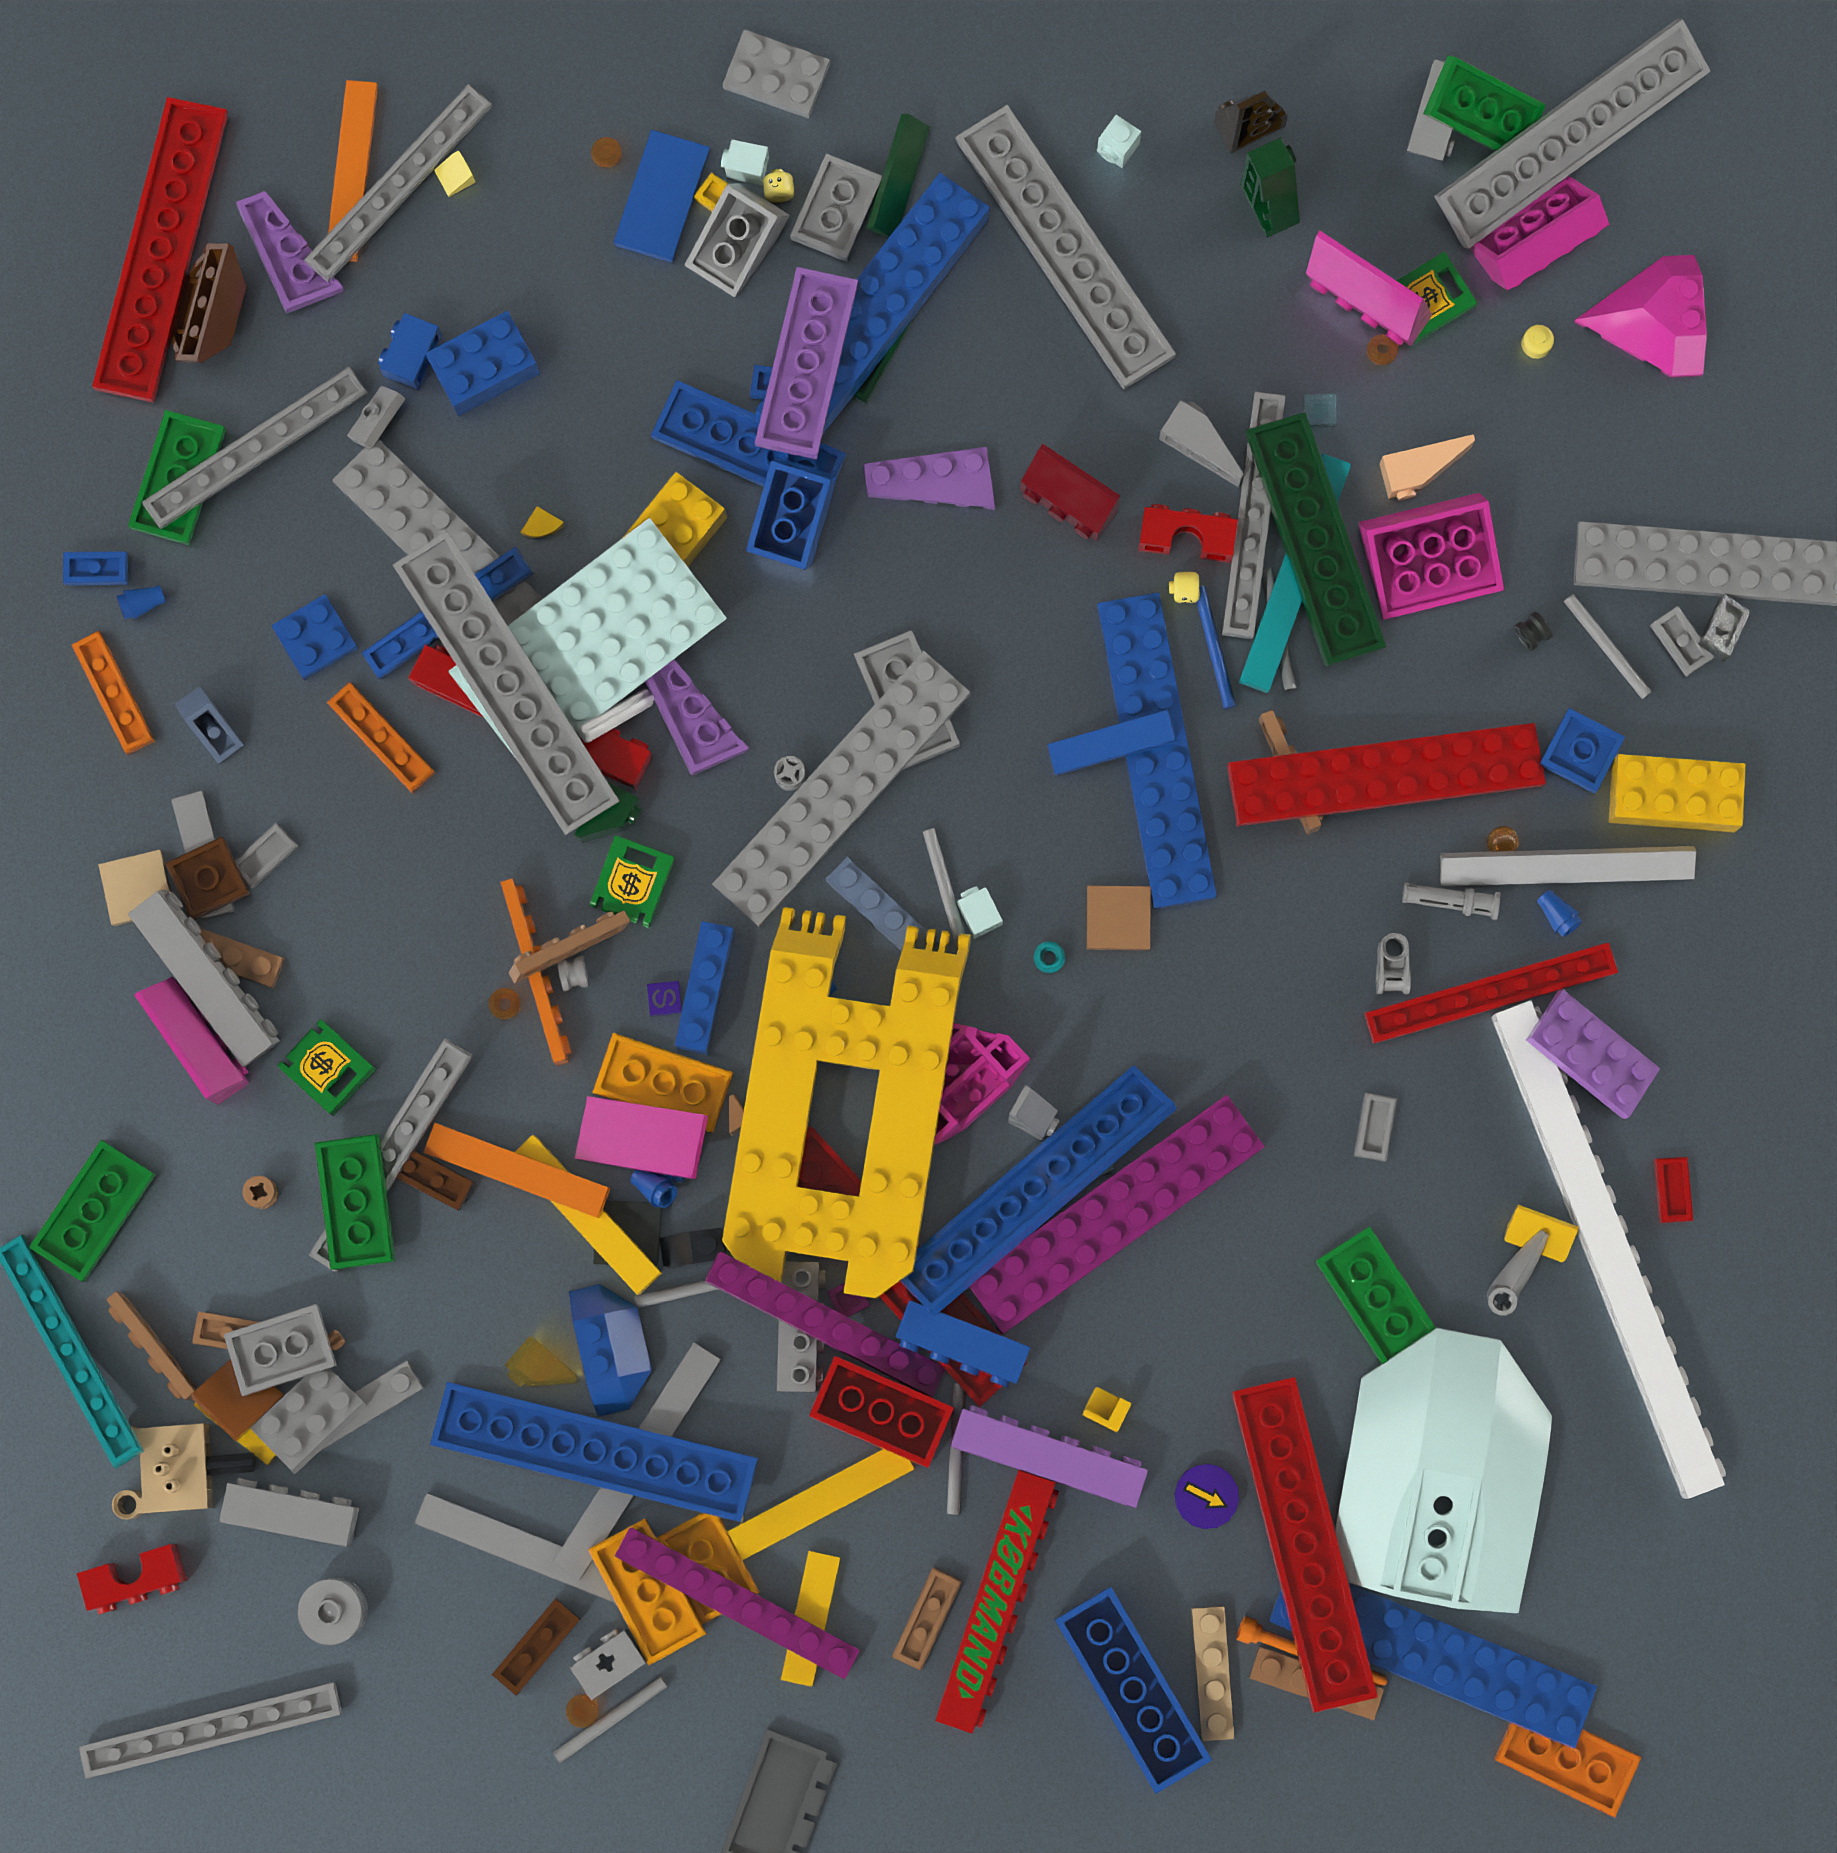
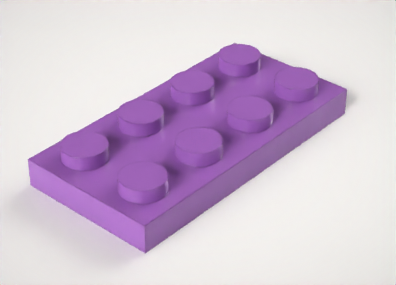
(1593, 1054)

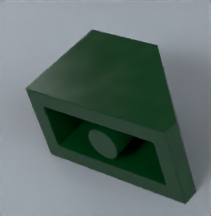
(613, 819)

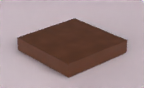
(207, 878)

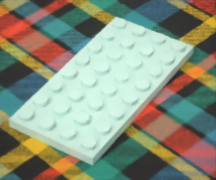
(612, 626)

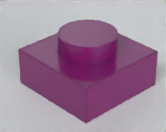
(847, 1303)

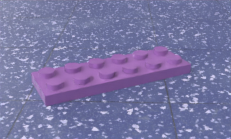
(806, 363)

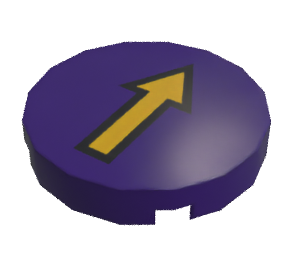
(1206, 1496)

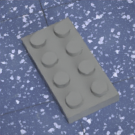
(882, 667)

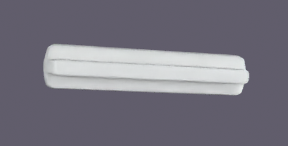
(615, 715)

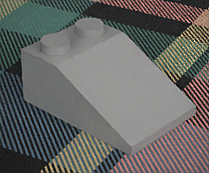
(736, 238)

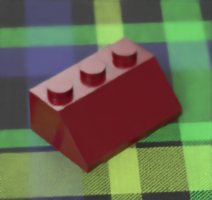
(1069, 493)

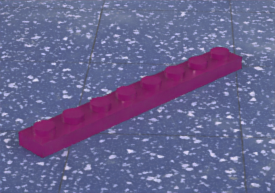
(824, 1324)
(737, 1603)

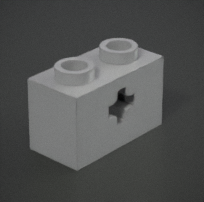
(598, 1680)

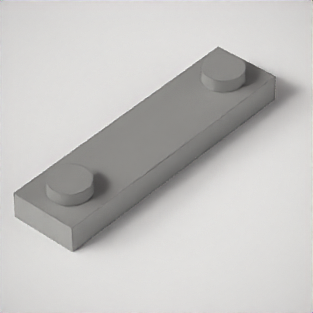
(381, 1397)

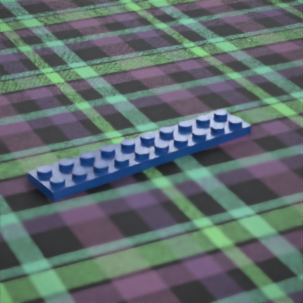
(1161, 776)
(1036, 1189)
(594, 1452)
(1467, 1668)

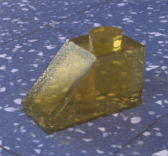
(538, 1367)

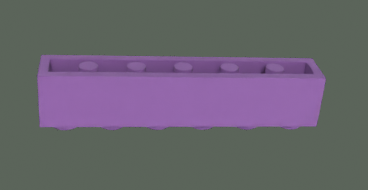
(1049, 1458)

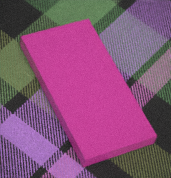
(641, 1137)

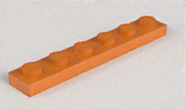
(540, 984)

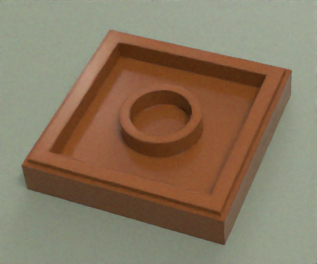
(227, 1407)

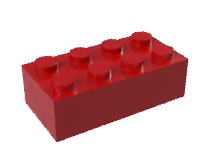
(881, 1412)

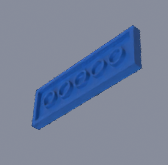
(726, 436)

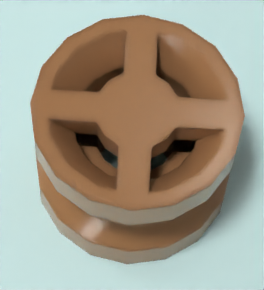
(266, 1195)

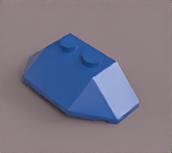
(610, 1347)

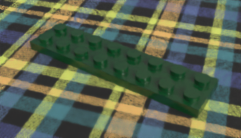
(1315, 539)

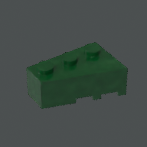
(1272, 186)

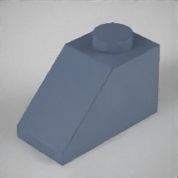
(208, 724)

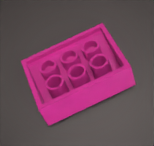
(1367, 290)
(1432, 555)

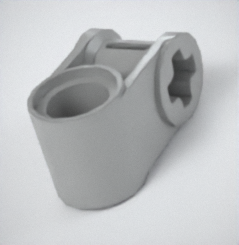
(1393, 967)

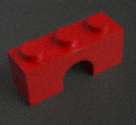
(1214, 532)
(160, 1571)

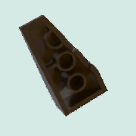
(1249, 120)

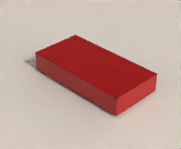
(1673, 1190)

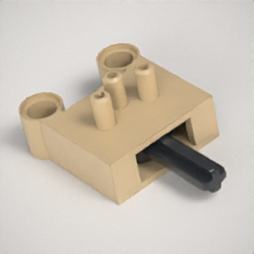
(178, 1470)

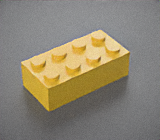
(684, 517)
(1677, 793)

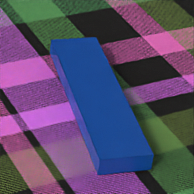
(1112, 742)

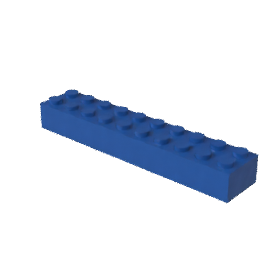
(902, 281)

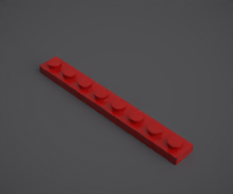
(1491, 993)

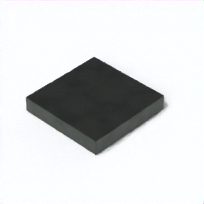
(640, 1222)

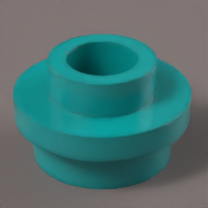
(1054, 948)

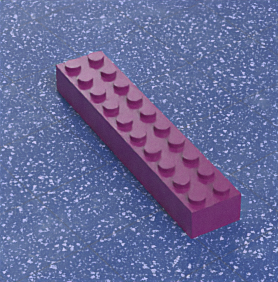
(1116, 1214)

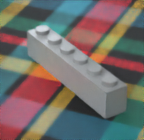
(204, 977)

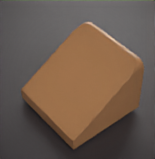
(735, 1115)

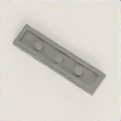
(196, 830)

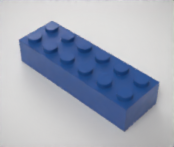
(1133, 1689)

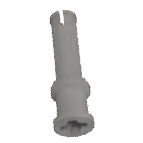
(1467, 902)

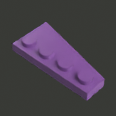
(284, 254)
(945, 477)
(693, 723)

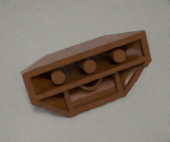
(209, 305)

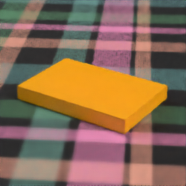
(709, 1544)

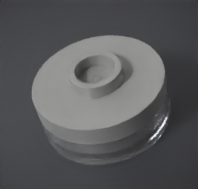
(332, 1610)

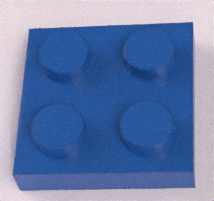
(314, 637)
(1582, 750)

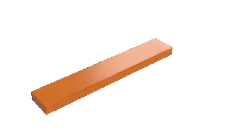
(353, 149)
(517, 1170)

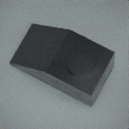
(691, 1248)

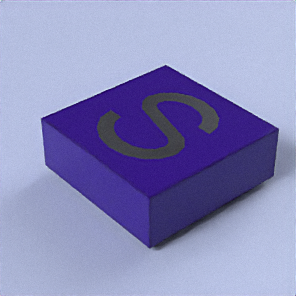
(664, 998)

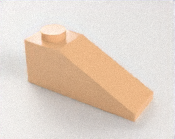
(1414, 469)

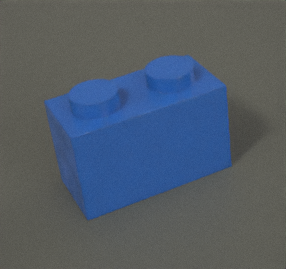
(406, 357)

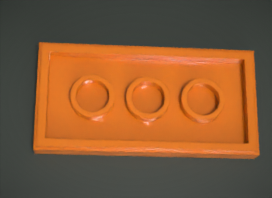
(1591, 1772)

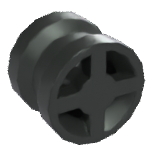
(1533, 631)

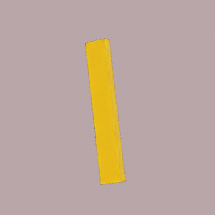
(601, 1232)
(818, 1502)

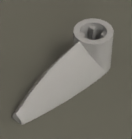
(1516, 1274)

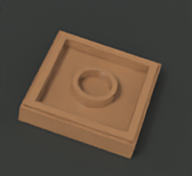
(1118, 918)

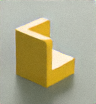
(1106, 1409)

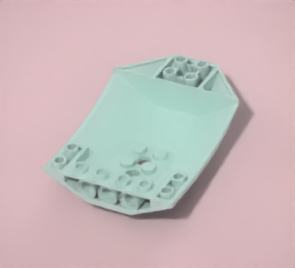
(1457, 1425)

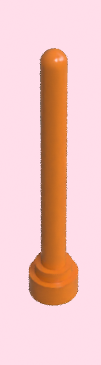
(1252, 1632)

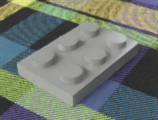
(776, 74)
(836, 207)
(280, 1350)
(308, 1418)

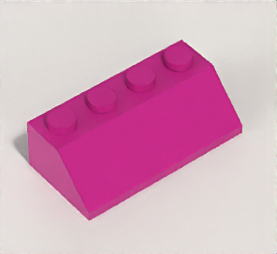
(1541, 233)
(193, 1040)

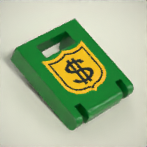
(1428, 285)
(631, 885)
(321, 1062)

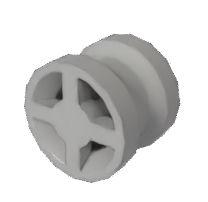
(787, 768)
(573, 973)

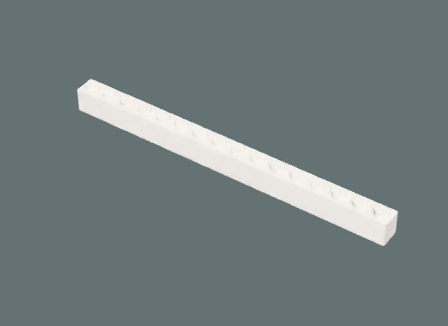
(1610, 1256)

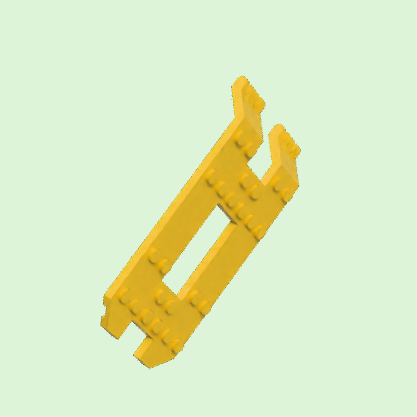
(910, 1050)

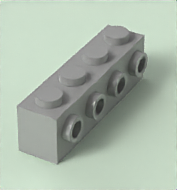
(796, 1350)
(288, 1513)

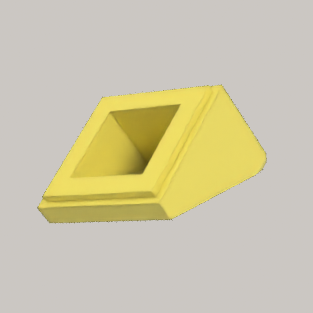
(454, 174)

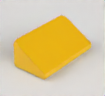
(1528, 1222)

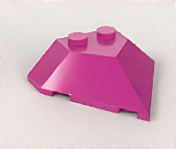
(1657, 316)
(976, 1076)

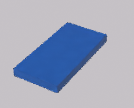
(661, 196)

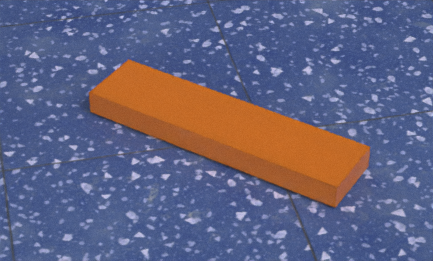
(113, 693)
(381, 737)

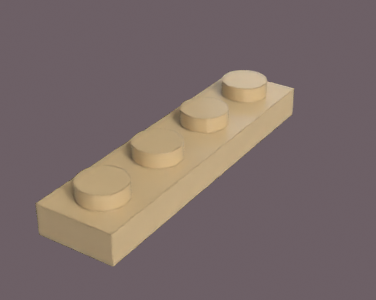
(1212, 1673)

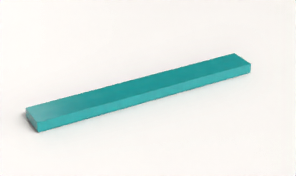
(1282, 606)
(69, 1352)

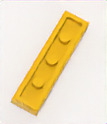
(814, 1608)

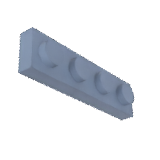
(875, 904)

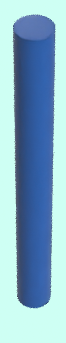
(1215, 649)

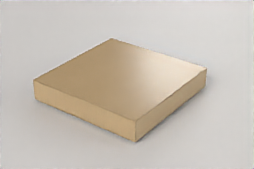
(131, 882)

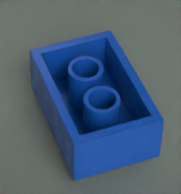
(482, 363)
(791, 513)

